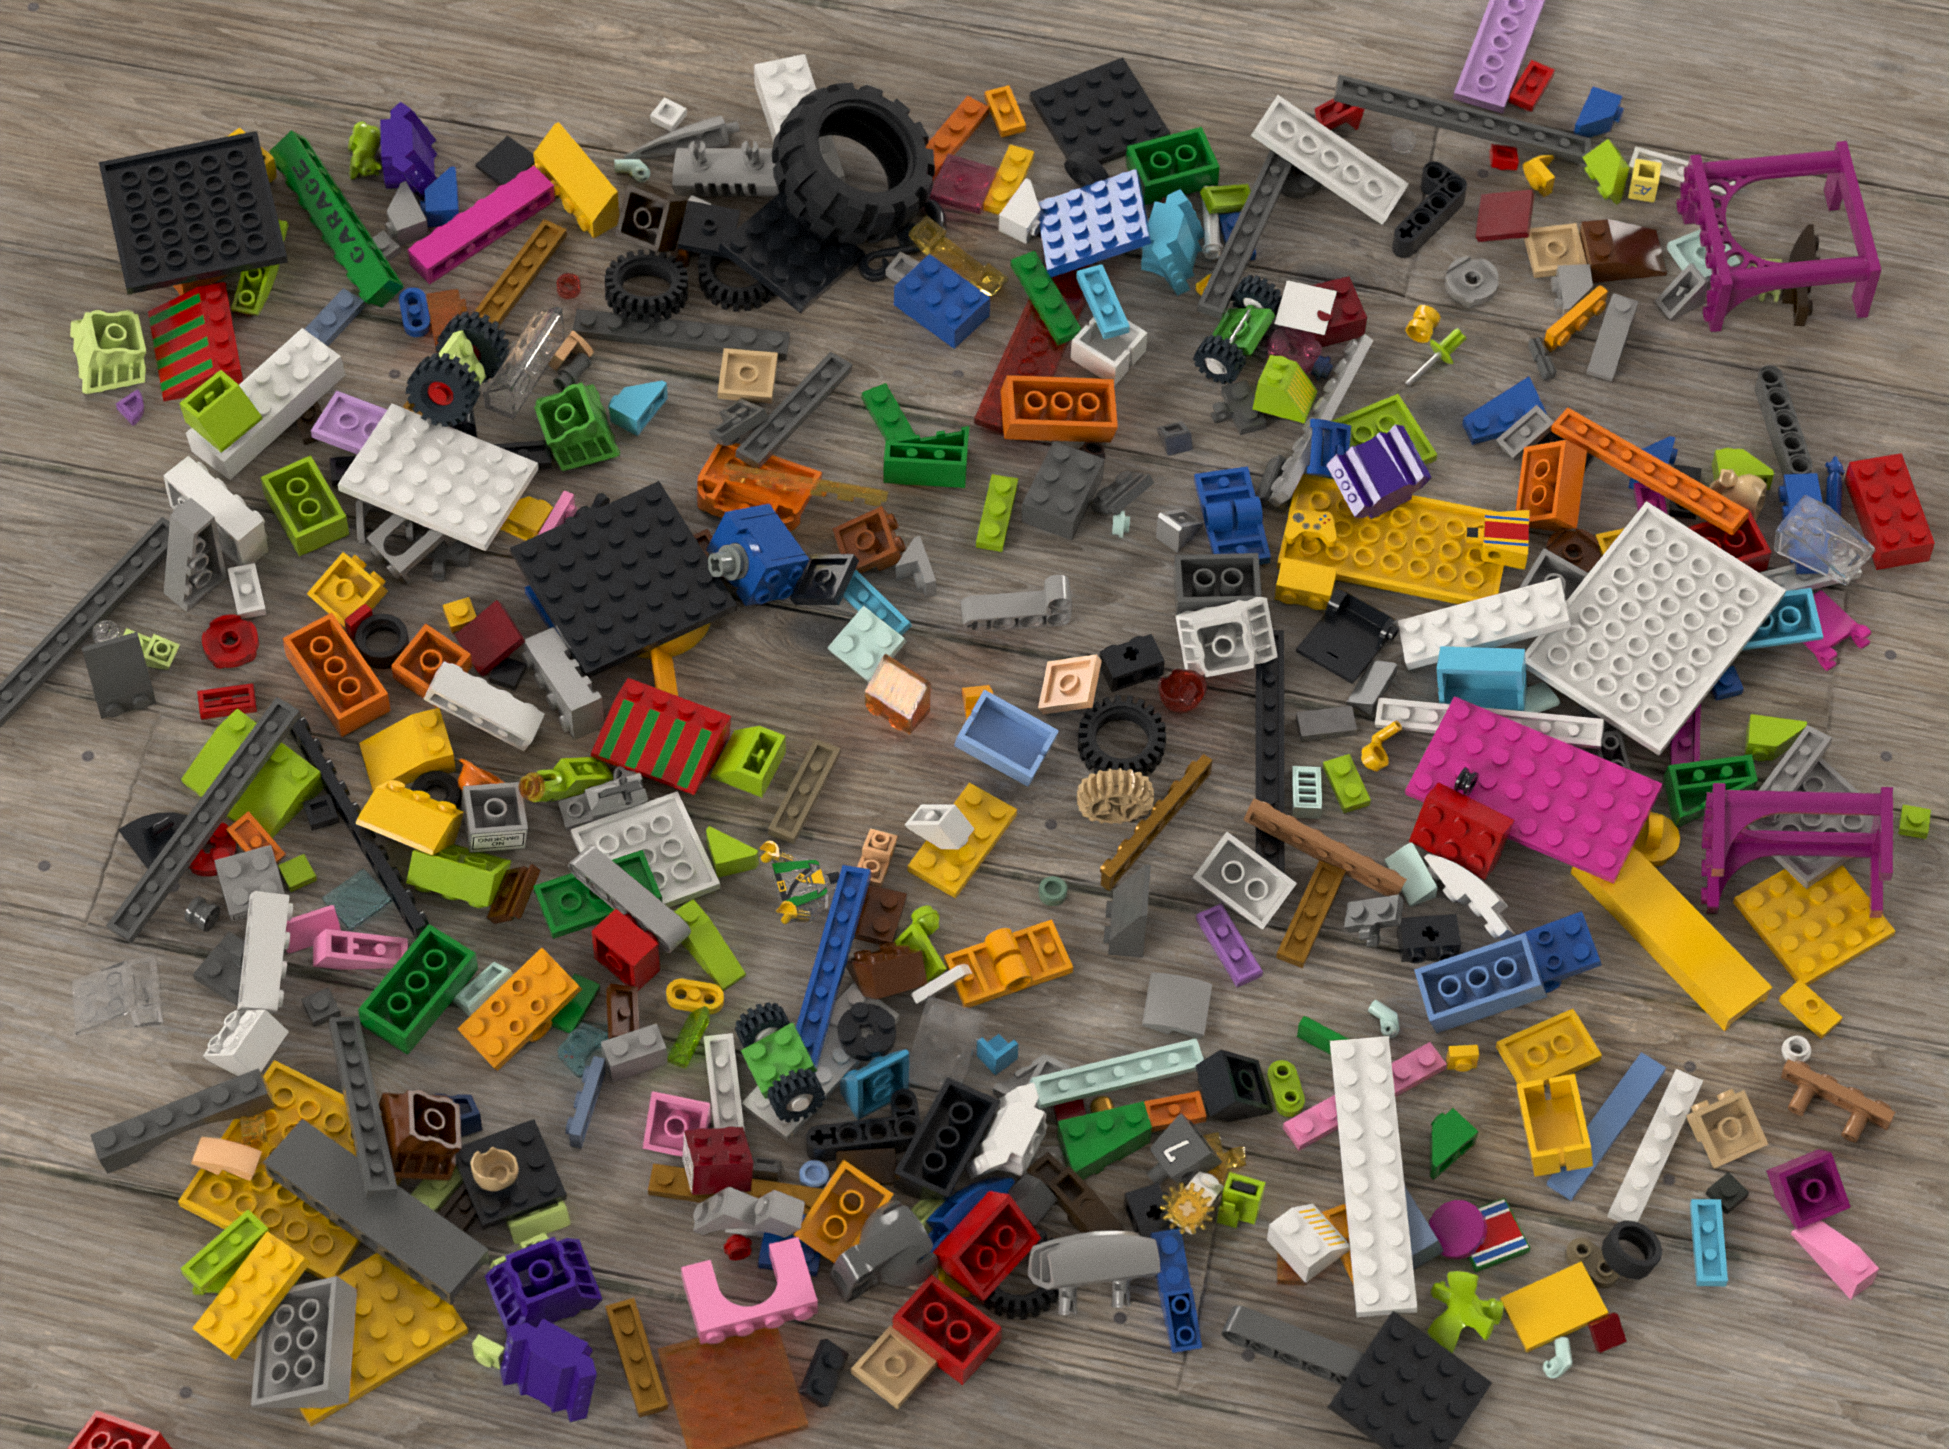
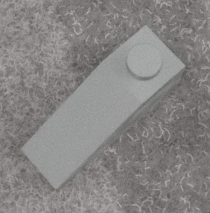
(1612, 337)

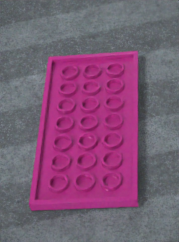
(1556, 793)

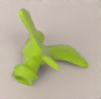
(1463, 1310)

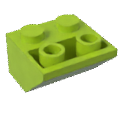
(220, 411)
(750, 759)

